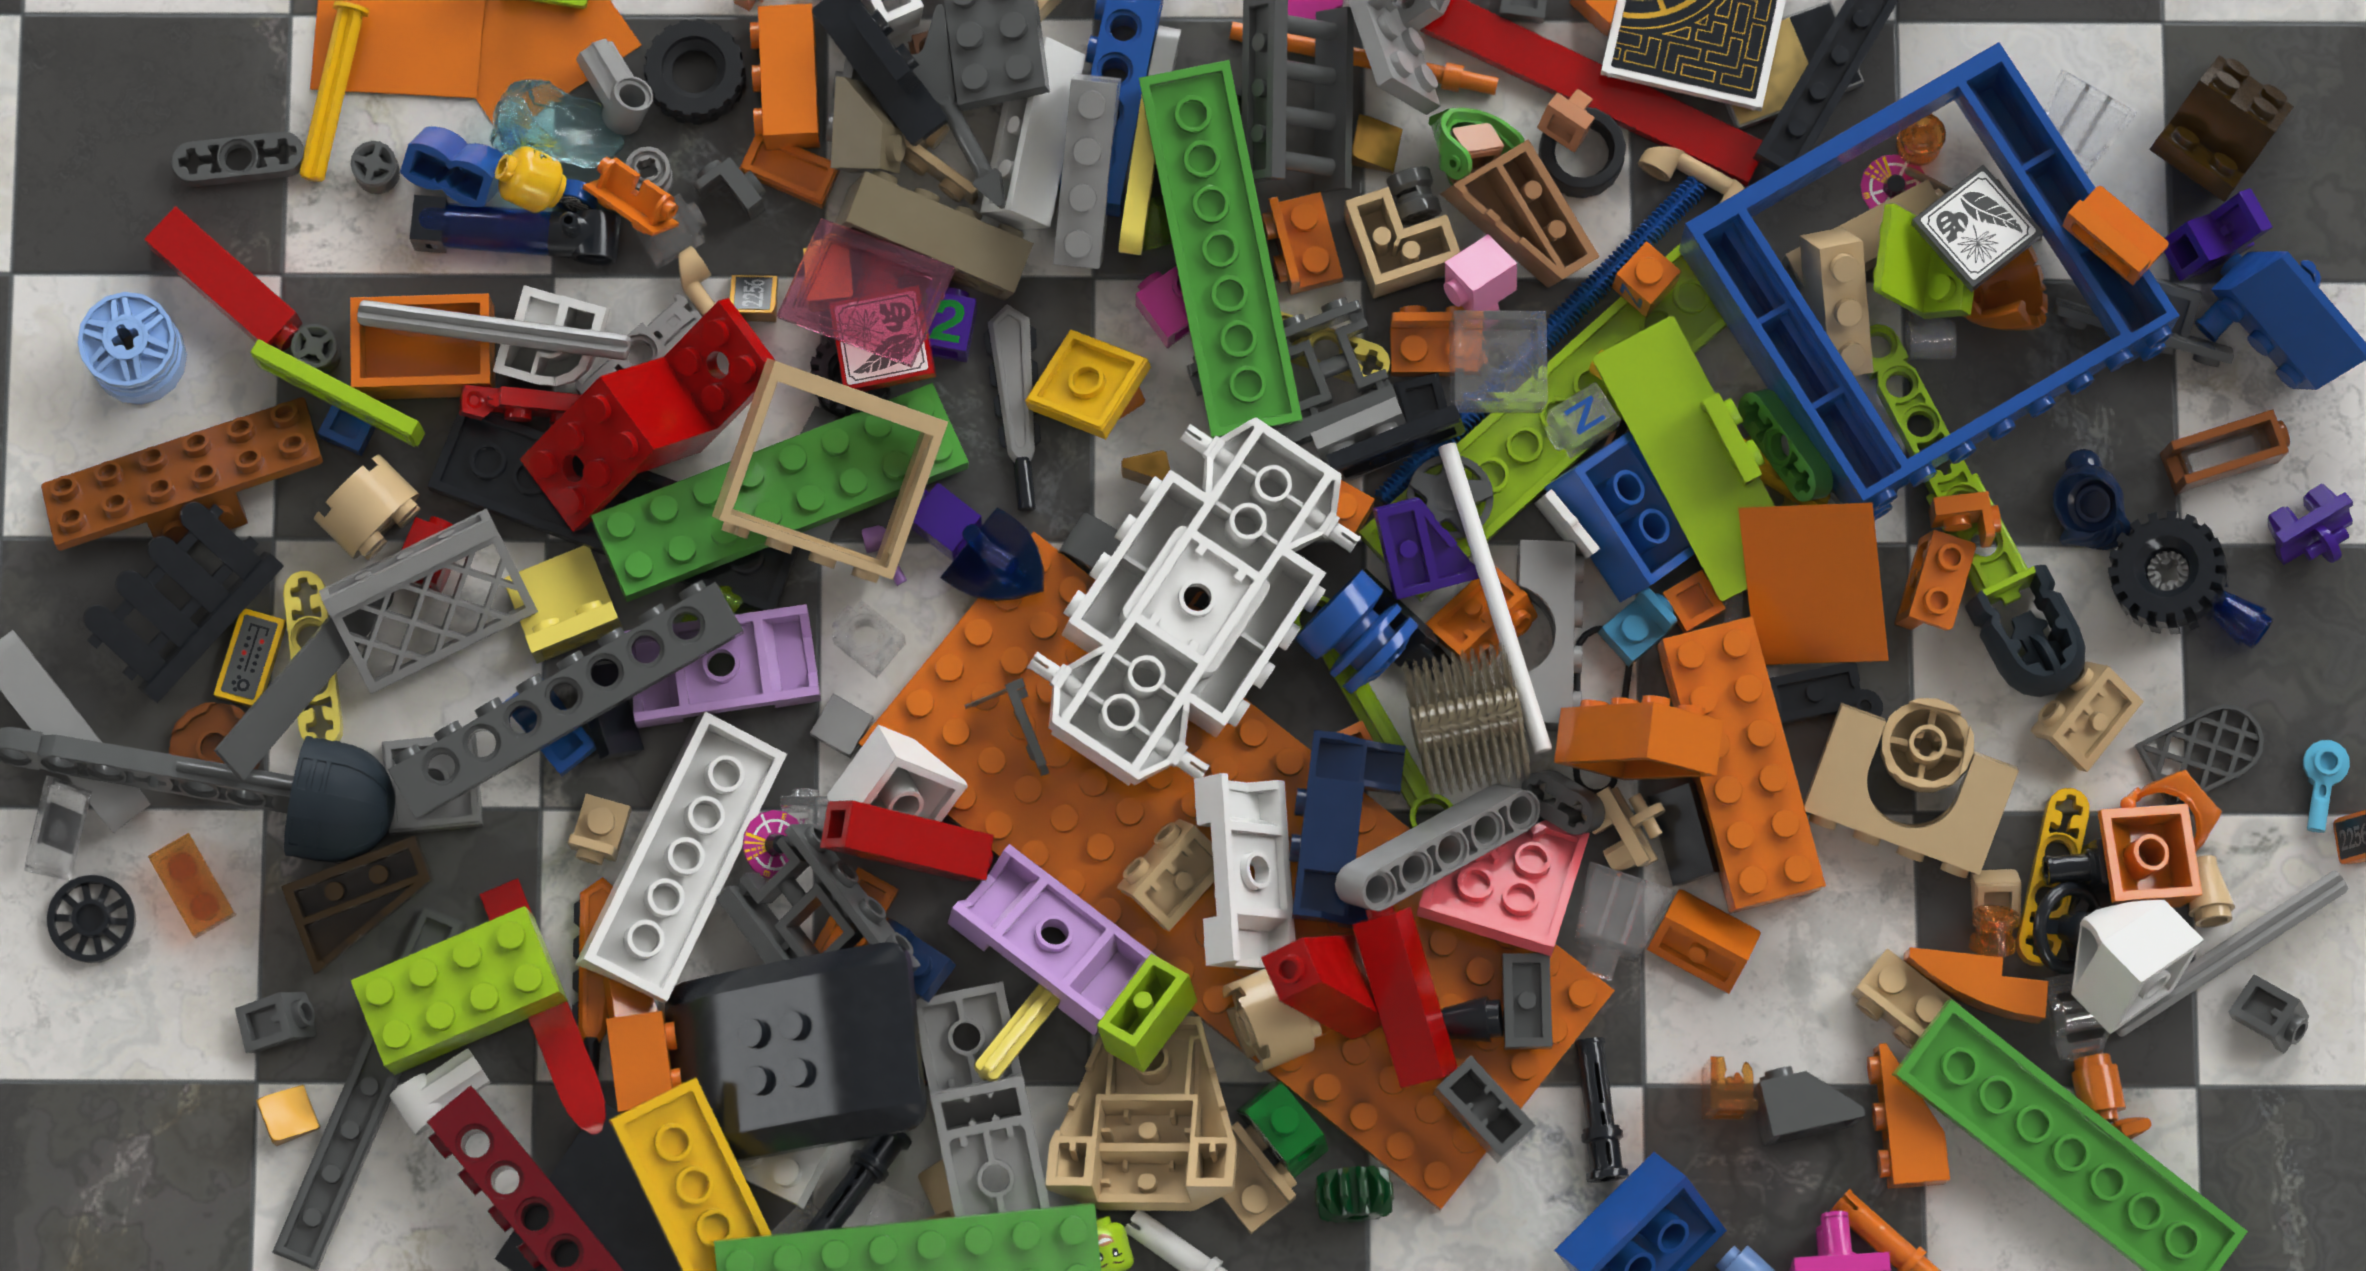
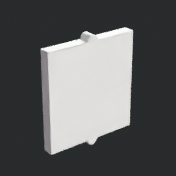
(1566, 524)

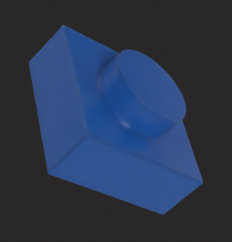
(346, 431)

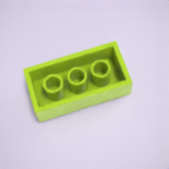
(459, 990)

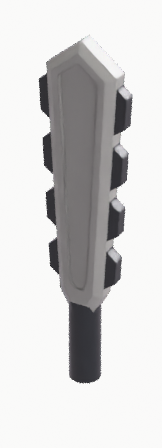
(1013, 372)

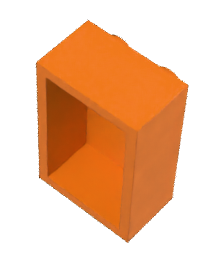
(419, 364)
(1639, 739)

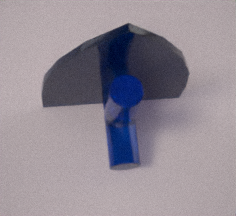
(997, 561)

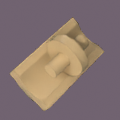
(1634, 847)

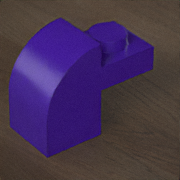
(2216, 236)

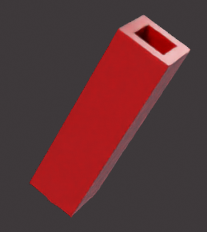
(223, 280)
(907, 841)
(1405, 996)

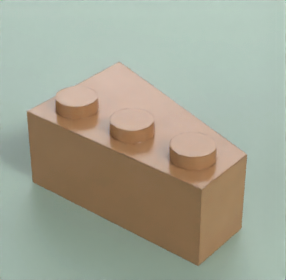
(1524, 214)

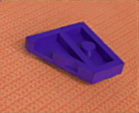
(1419, 550)

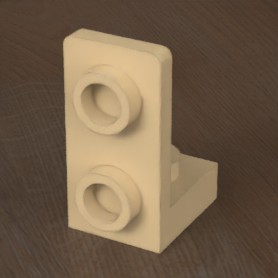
(923, 161)

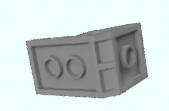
(1397, 48)

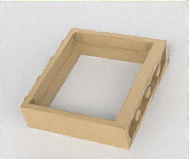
(822, 551)

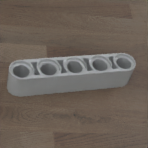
(51, 712)
(1437, 847)

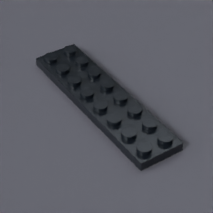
(485, 471)

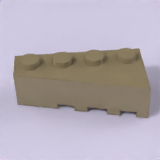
(982, 254)

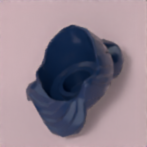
(2089, 503)

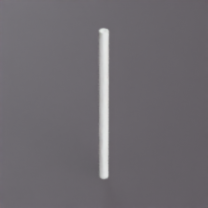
(1494, 596)

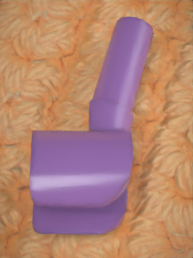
(872, 540)

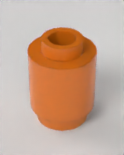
(2099, 1085)

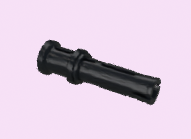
(1601, 1132)
(867, 1168)

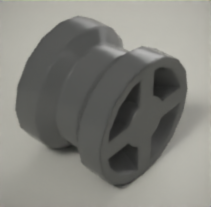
(370, 159)
(311, 341)

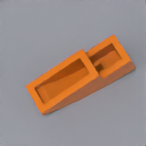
(1980, 983)

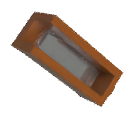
(2225, 451)

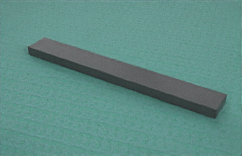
(350, 1129)

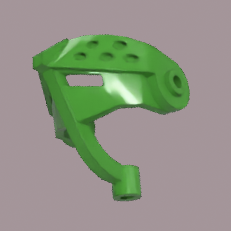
(1455, 158)

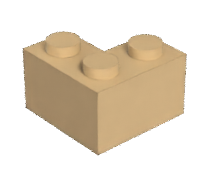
(1393, 254)

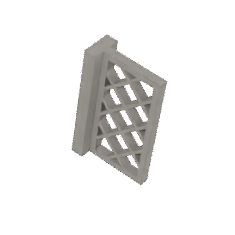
(410, 566)

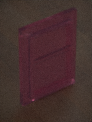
(866, 292)

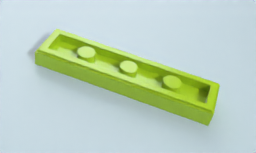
(337, 393)

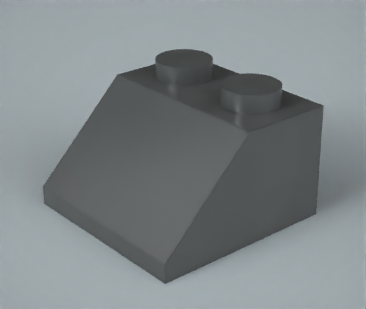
(1800, 1107)

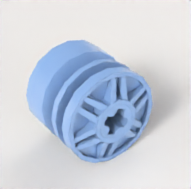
(150, 366)

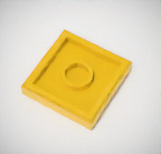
(1088, 384)

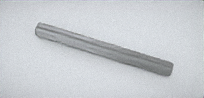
(494, 330)
(2245, 943)

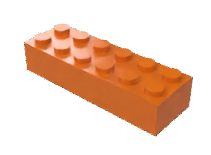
(1755, 798)

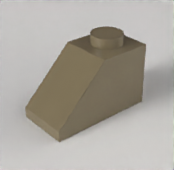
(863, 131)

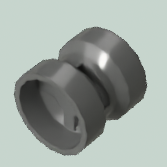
(1414, 195)

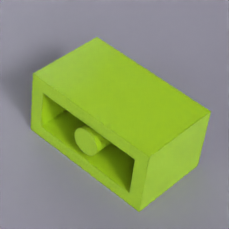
(1147, 1012)

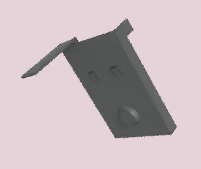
(1015, 697)

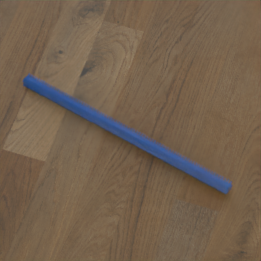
(1569, 311)

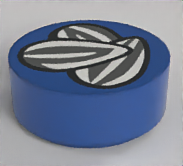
(576, 198)

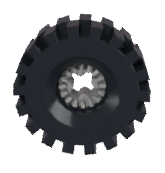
(2158, 546)

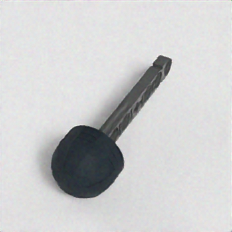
(333, 803)

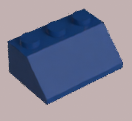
(2289, 319)
(1625, 516)
(1644, 1225)

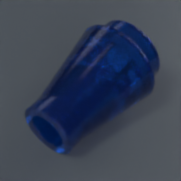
(2242, 619)

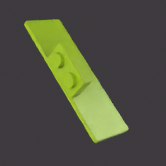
(1688, 445)

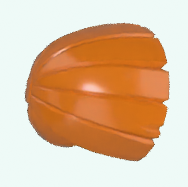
(2012, 296)

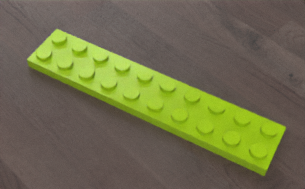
(1515, 445)

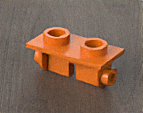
(648, 209)

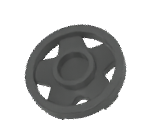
(1439, 497)

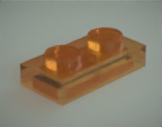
(192, 885)

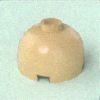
(1926, 745)

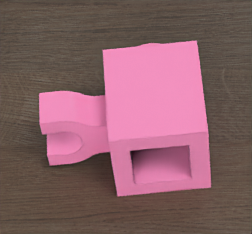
(1480, 276)

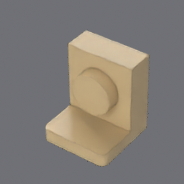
(599, 830)

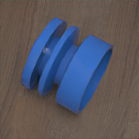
(1357, 632)

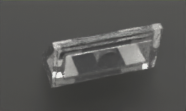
(57, 829)

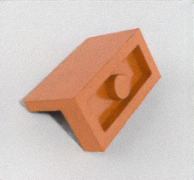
(2115, 234)
(1704, 941)

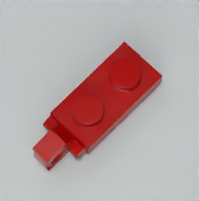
(514, 402)

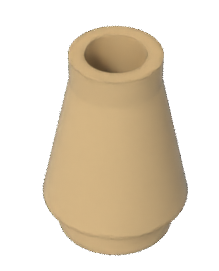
(2216, 903)

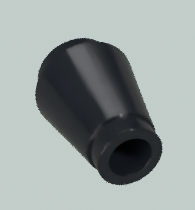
(1474, 1020)

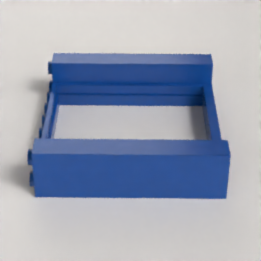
(1799, 357)

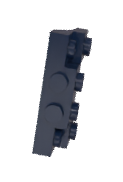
(1331, 815)

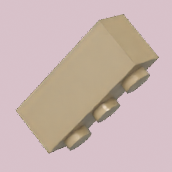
(1838, 293)

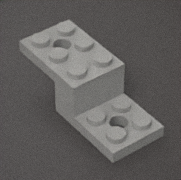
(976, 1118)

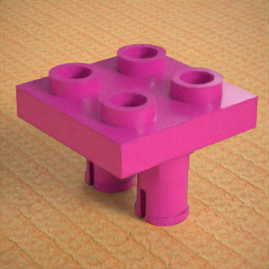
(1836, 1249)

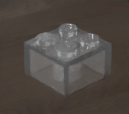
(1498, 361)

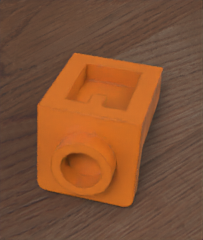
(1959, 511)

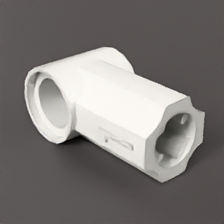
(428, 1094)

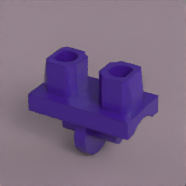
(2315, 532)

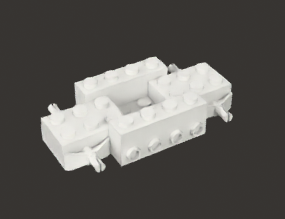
(1155, 657)

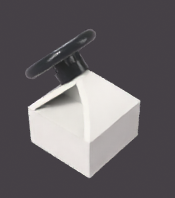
(2118, 953)

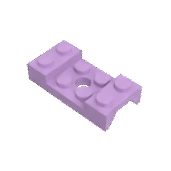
(771, 668)
(1023, 900)

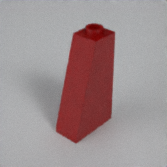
(1325, 982)

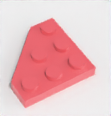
(1512, 891)

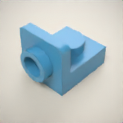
(1639, 626)

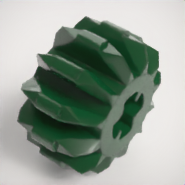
(1354, 1194)

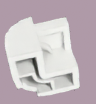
(548, 366)

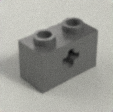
(1484, 1109)

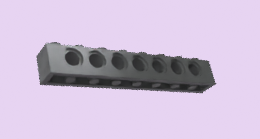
(426, 794)

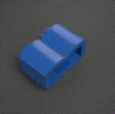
(446, 162)

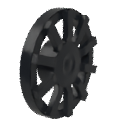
(91, 919)

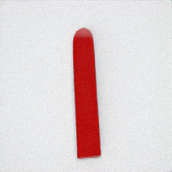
(558, 1035)

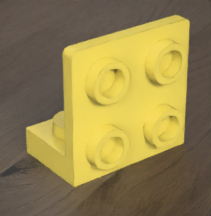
(569, 602)

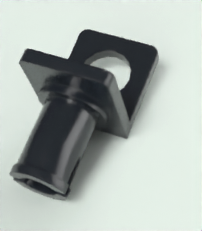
(2086, 867)

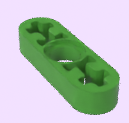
(1804, 468)

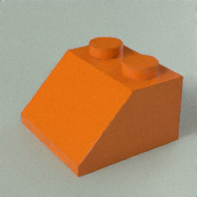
(2150, 854)

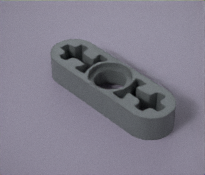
(206, 172)

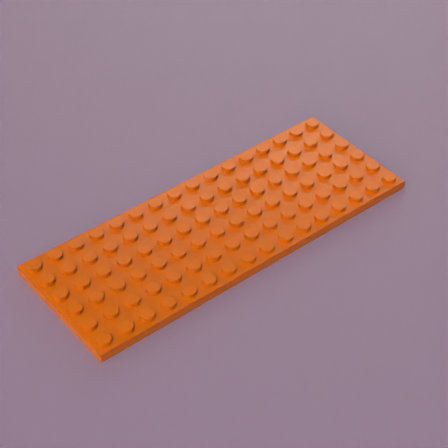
(1092, 825)

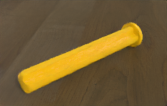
(331, 90)

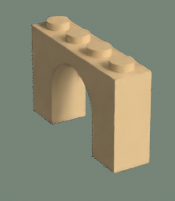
(1955, 837)

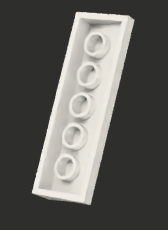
(681, 858)

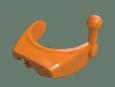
(2185, 788)

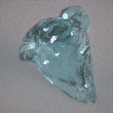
(553, 123)

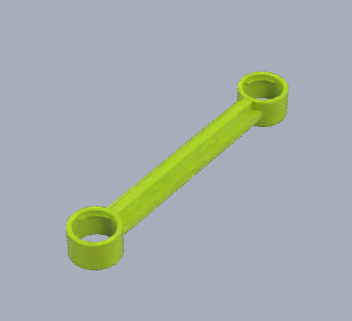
(1369, 709)

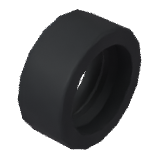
(1595, 184)

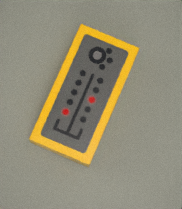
(250, 657)

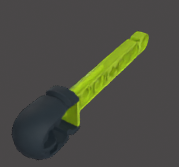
(2048, 663)

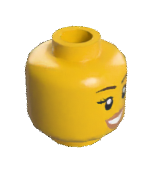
(530, 179)

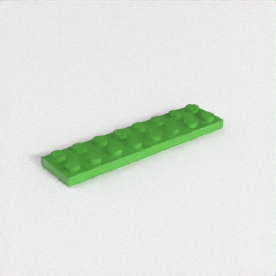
(1220, 247)
(790, 483)
(2065, 1147)
(999, 1241)

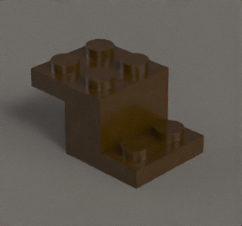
(2222, 127)

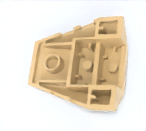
(1148, 1135)

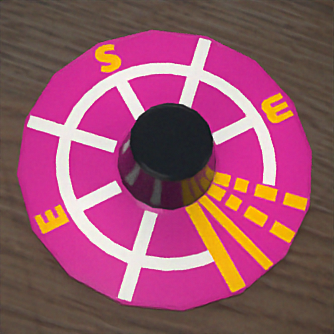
(1886, 179)
(760, 842)

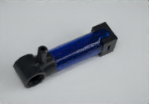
(584, 236)

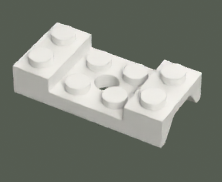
(1246, 830)

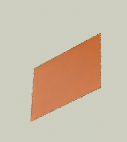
(543, 43)
(409, 47)
(1814, 583)

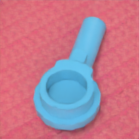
(2325, 766)

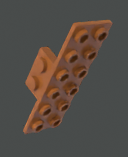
(193, 468)

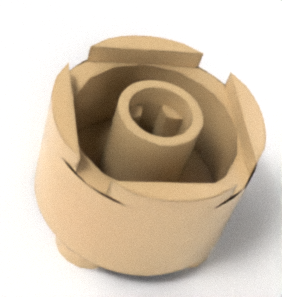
(368, 508)
(1267, 1025)

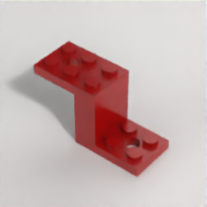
(648, 415)

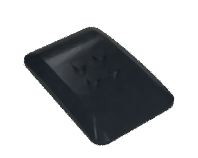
(804, 1049)

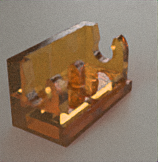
(1727, 1097)

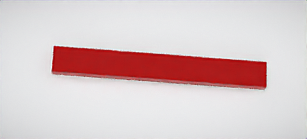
(1565, 71)

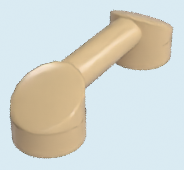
(1663, 161)
(692, 273)

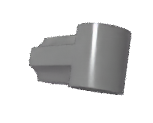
(622, 94)

